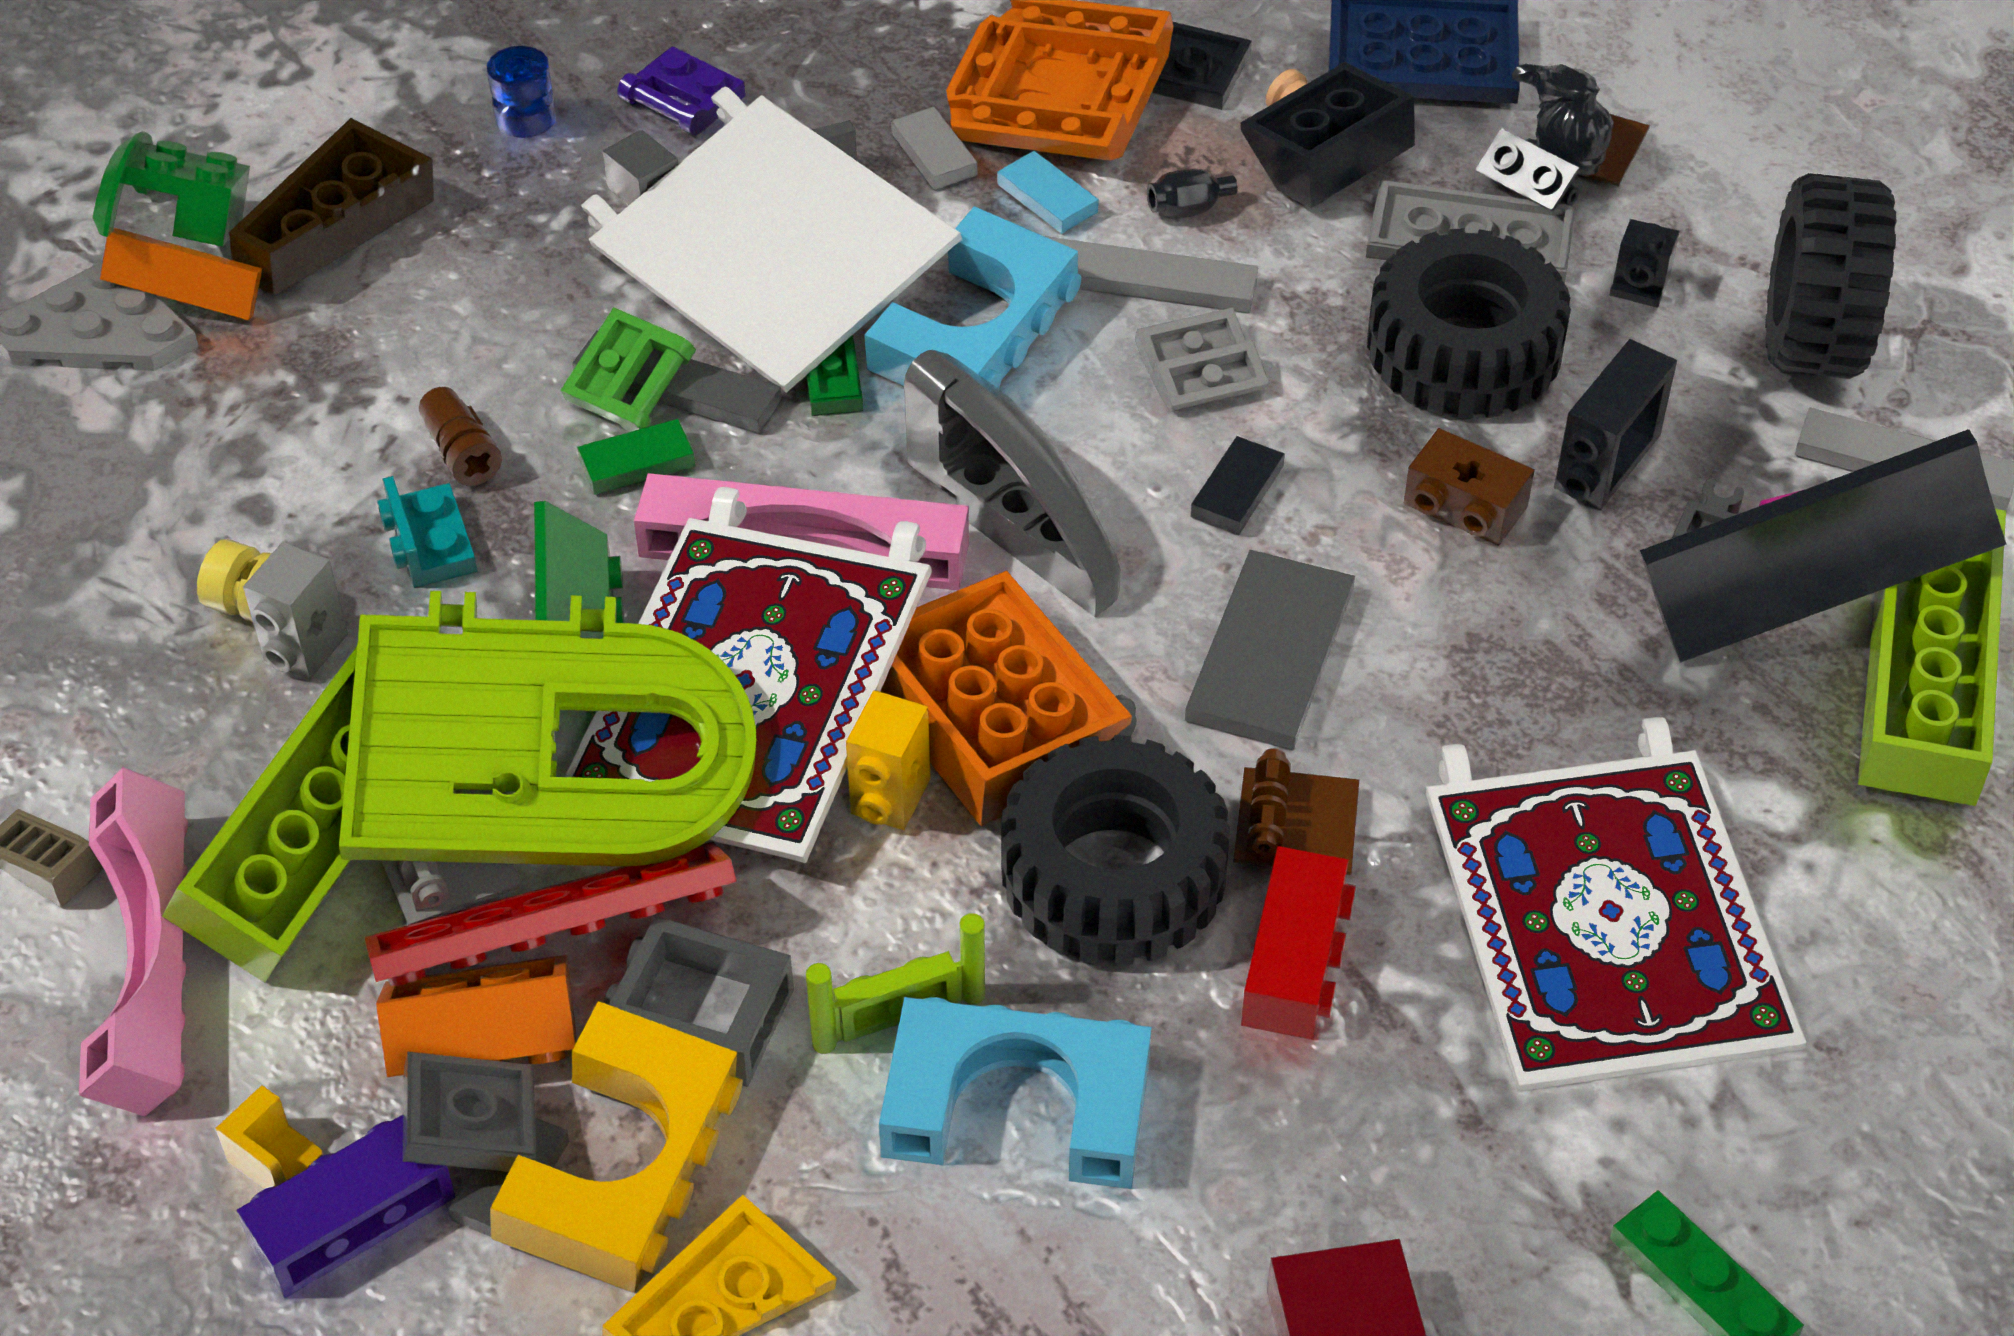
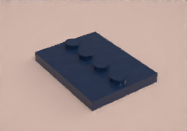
(1431, 46)

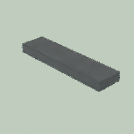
(712, 392)

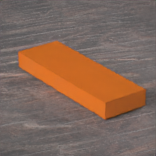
(181, 273)

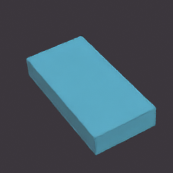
(1047, 192)

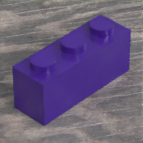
(341, 1207)

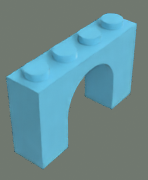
(1013, 262)
(951, 1044)

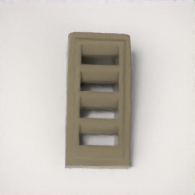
(65, 877)

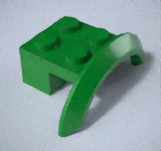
(207, 187)

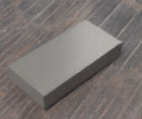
(934, 148)

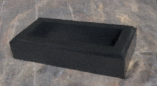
(1237, 485)

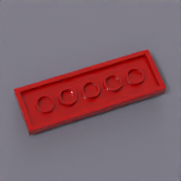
(526, 918)

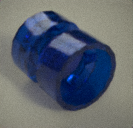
(521, 91)

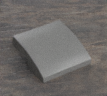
(1200, 359)

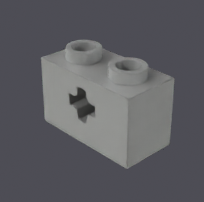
(296, 610)

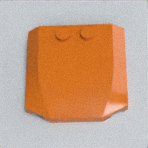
(1059, 77)

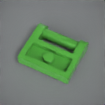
(615, 361)

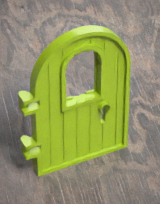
(484, 717)

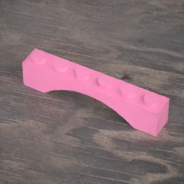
(808, 515)
(139, 841)

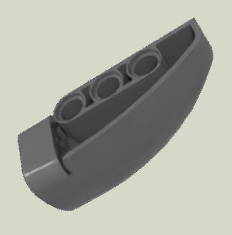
(1010, 476)

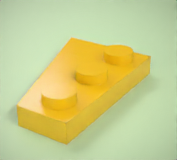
(725, 1281)

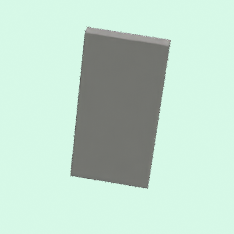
(1412, 210)

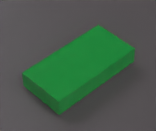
(633, 455)

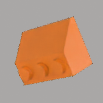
(481, 1014)

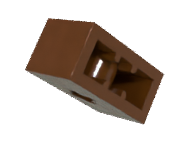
(1468, 486)

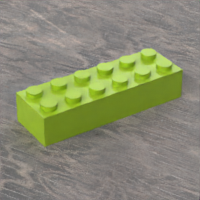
(1934, 681)
(277, 847)

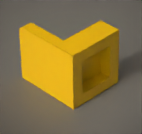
(263, 1143)

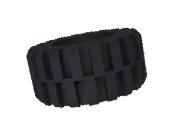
(1830, 275)
(1461, 366)
(1112, 910)

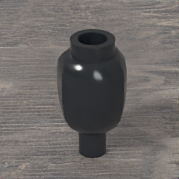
(1188, 192)

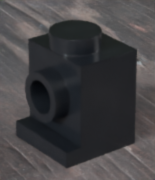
(1644, 263)

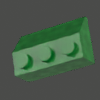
(572, 561)

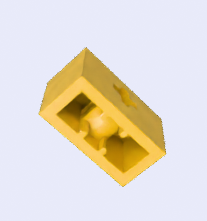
(888, 760)

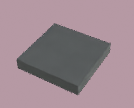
(467, 1112)

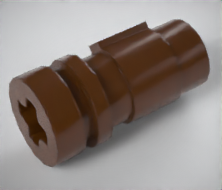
(460, 437)

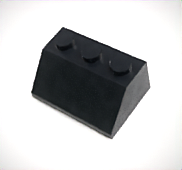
(1331, 133)

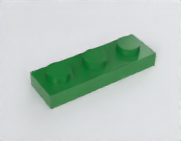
(1699, 1273)

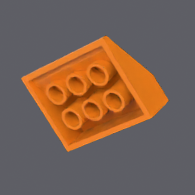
(997, 690)

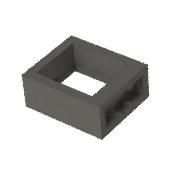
(761, 968)

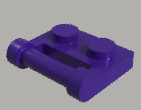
(679, 89)

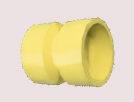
(225, 573)

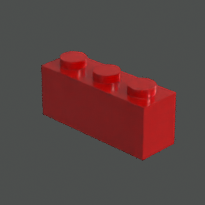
(1298, 943)

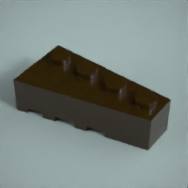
(332, 204)

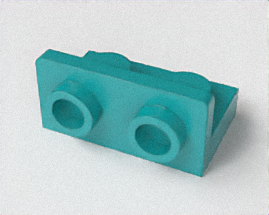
(428, 532)

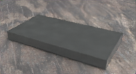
(1270, 649)

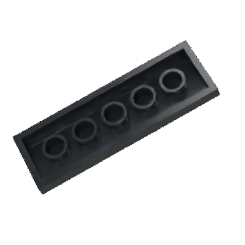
(1824, 546)

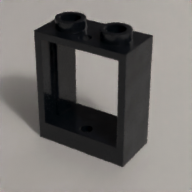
(1614, 424)

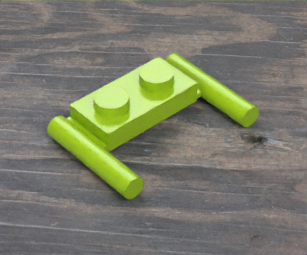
(877, 1000)

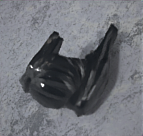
(1569, 117)

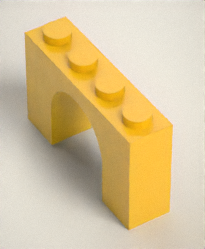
(619, 1225)

